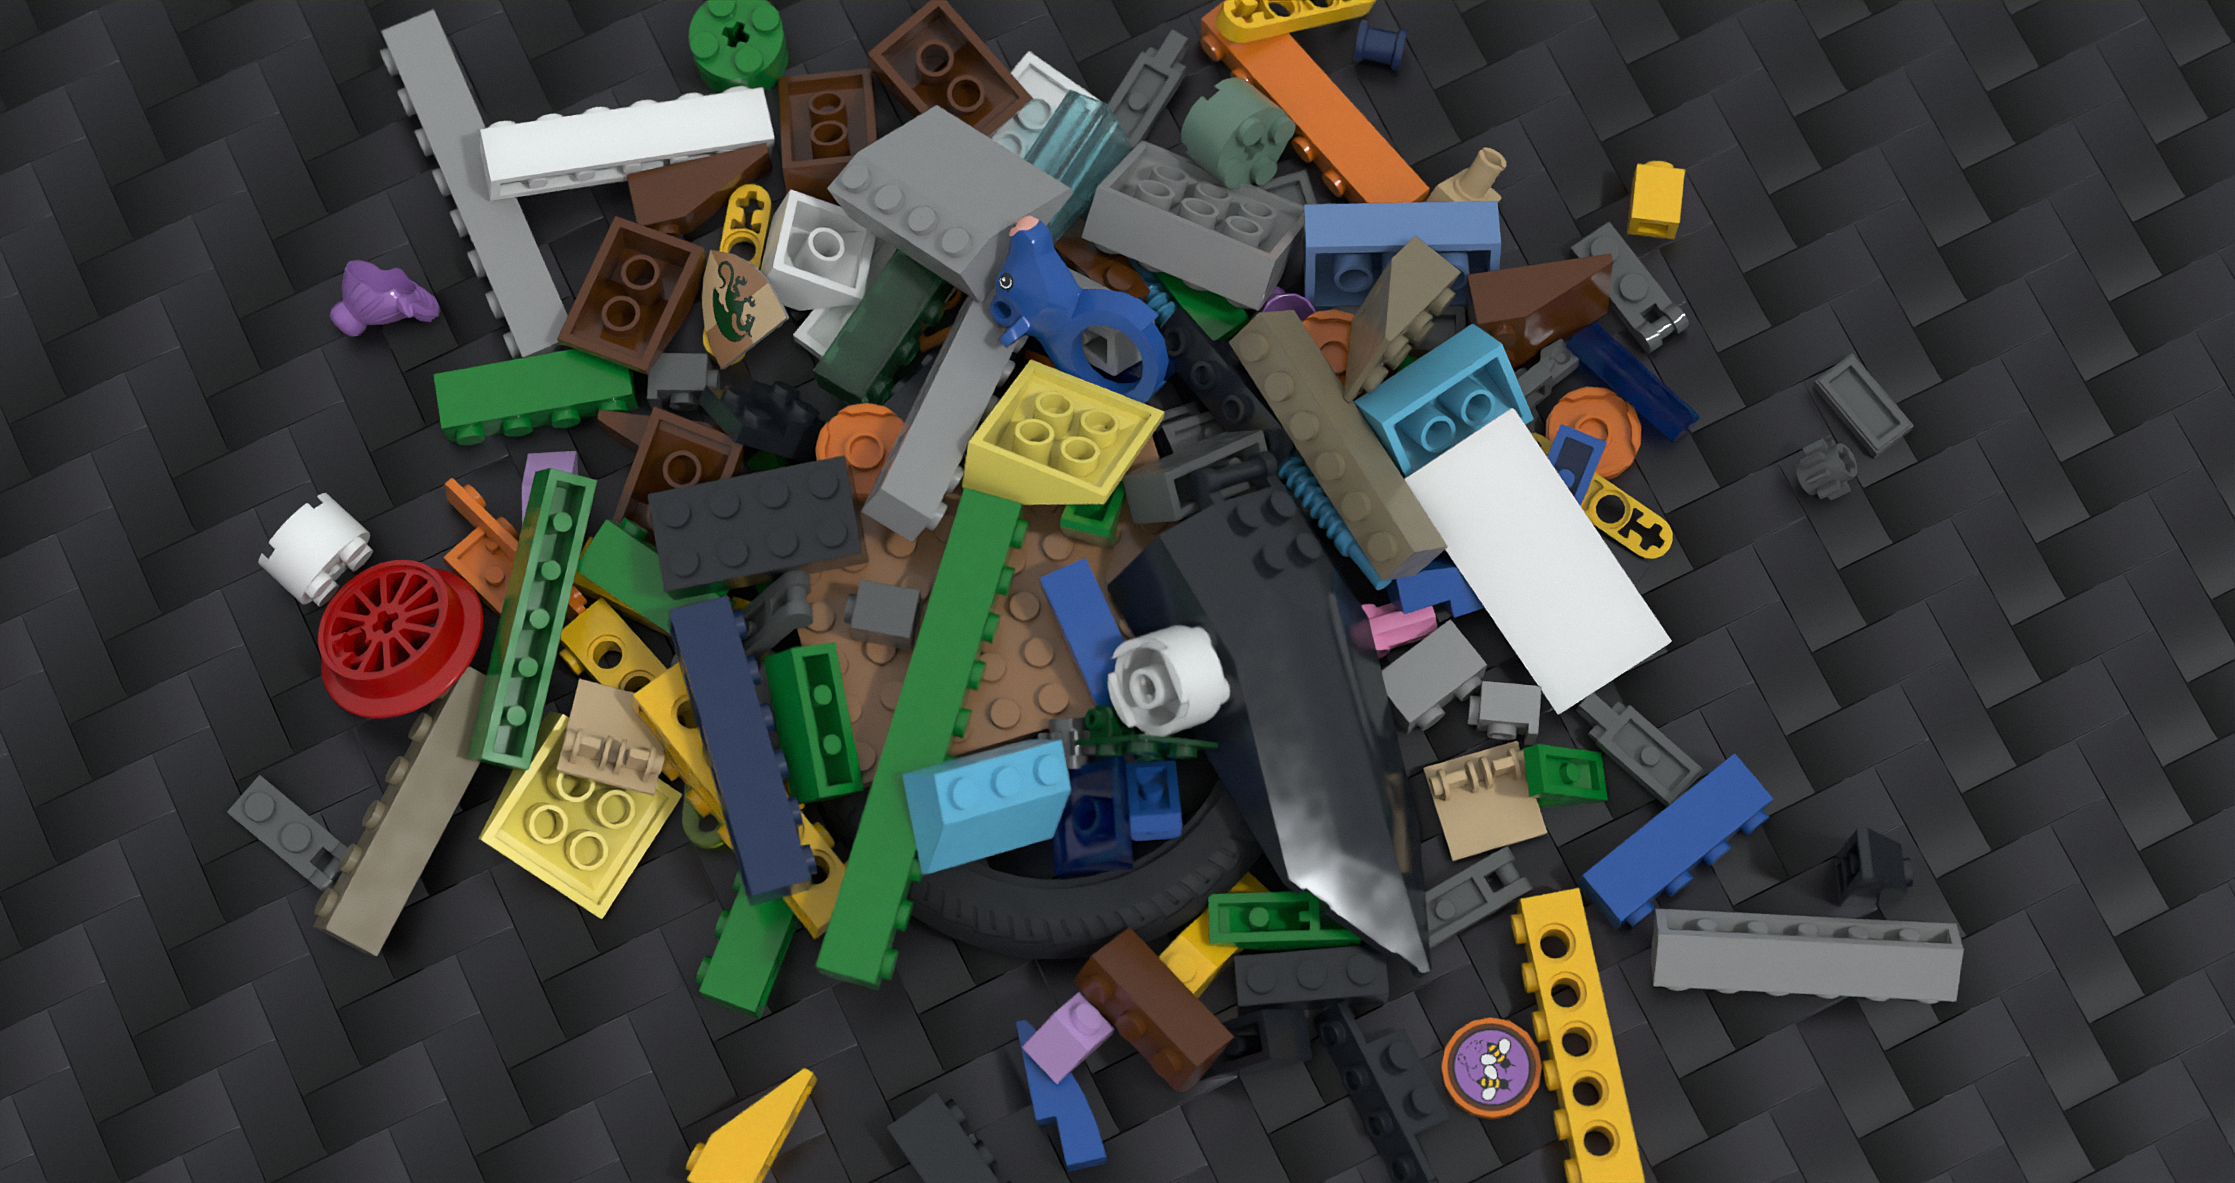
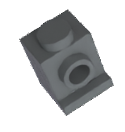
(680, 380)

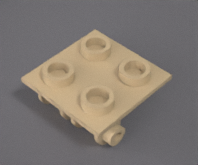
(610, 740)
(1484, 801)

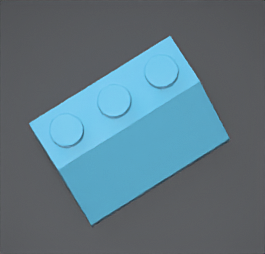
(1443, 399)
(987, 802)

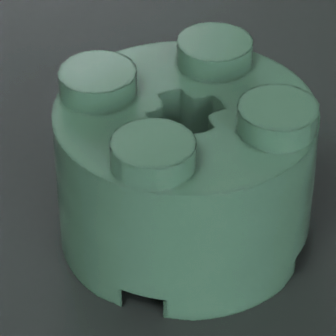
(1237, 134)

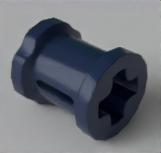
(1379, 45)

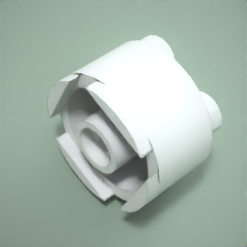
(316, 550)
(1167, 681)

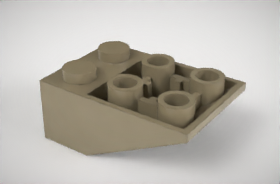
(1397, 313)

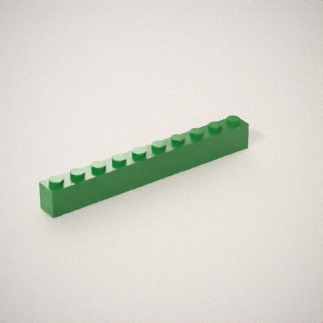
(922, 735)

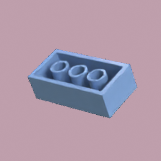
(1353, 244)

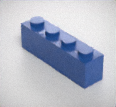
(1676, 842)

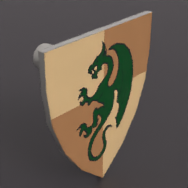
(737, 306)

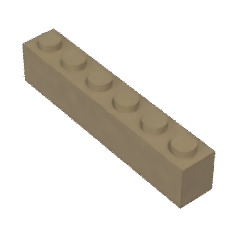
(1338, 445)
(405, 822)

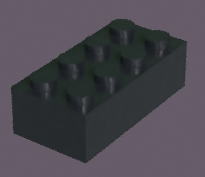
(757, 527)

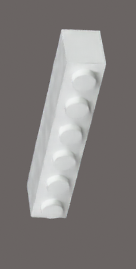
(609, 143)

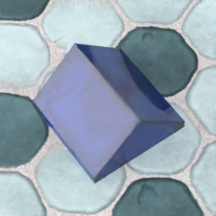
(1095, 821)

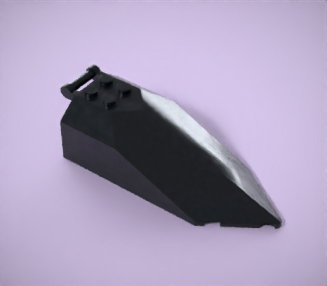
(1307, 709)

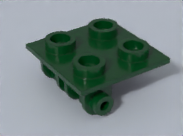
(1113, 737)

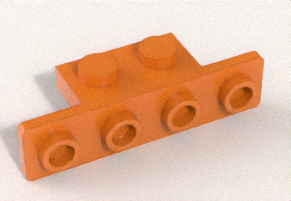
(489, 552)

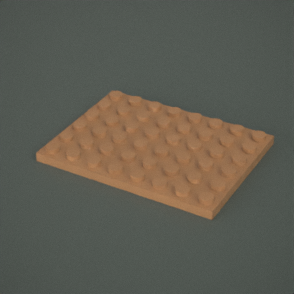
(1027, 666)

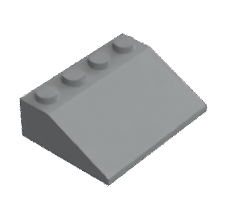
(946, 197)
(1194, 227)

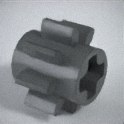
(1826, 469)
(1069, 731)

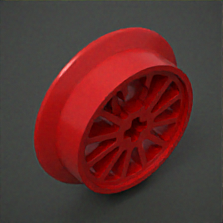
(388, 617)

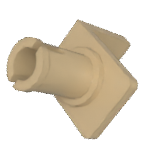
(1473, 182)

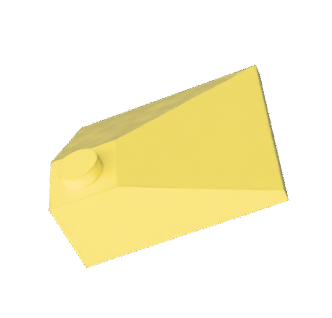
(1057, 440)
(574, 829)

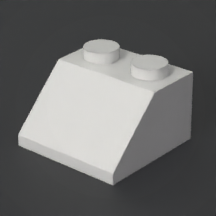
(816, 254)

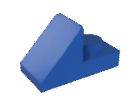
(1153, 800)

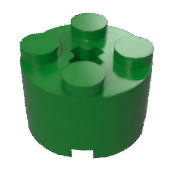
(758, 39)

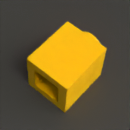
(1656, 200)

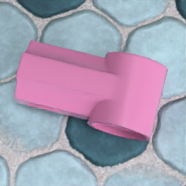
(1395, 629)

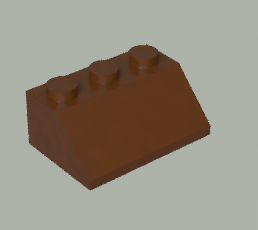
(1153, 1010)

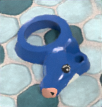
(1044, 301)

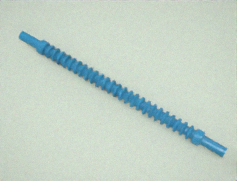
(1296, 475)

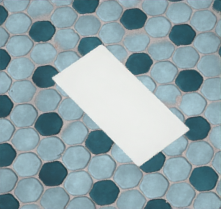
(1536, 561)

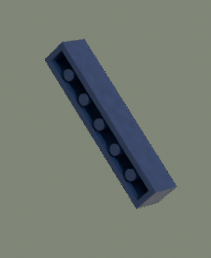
(740, 750)

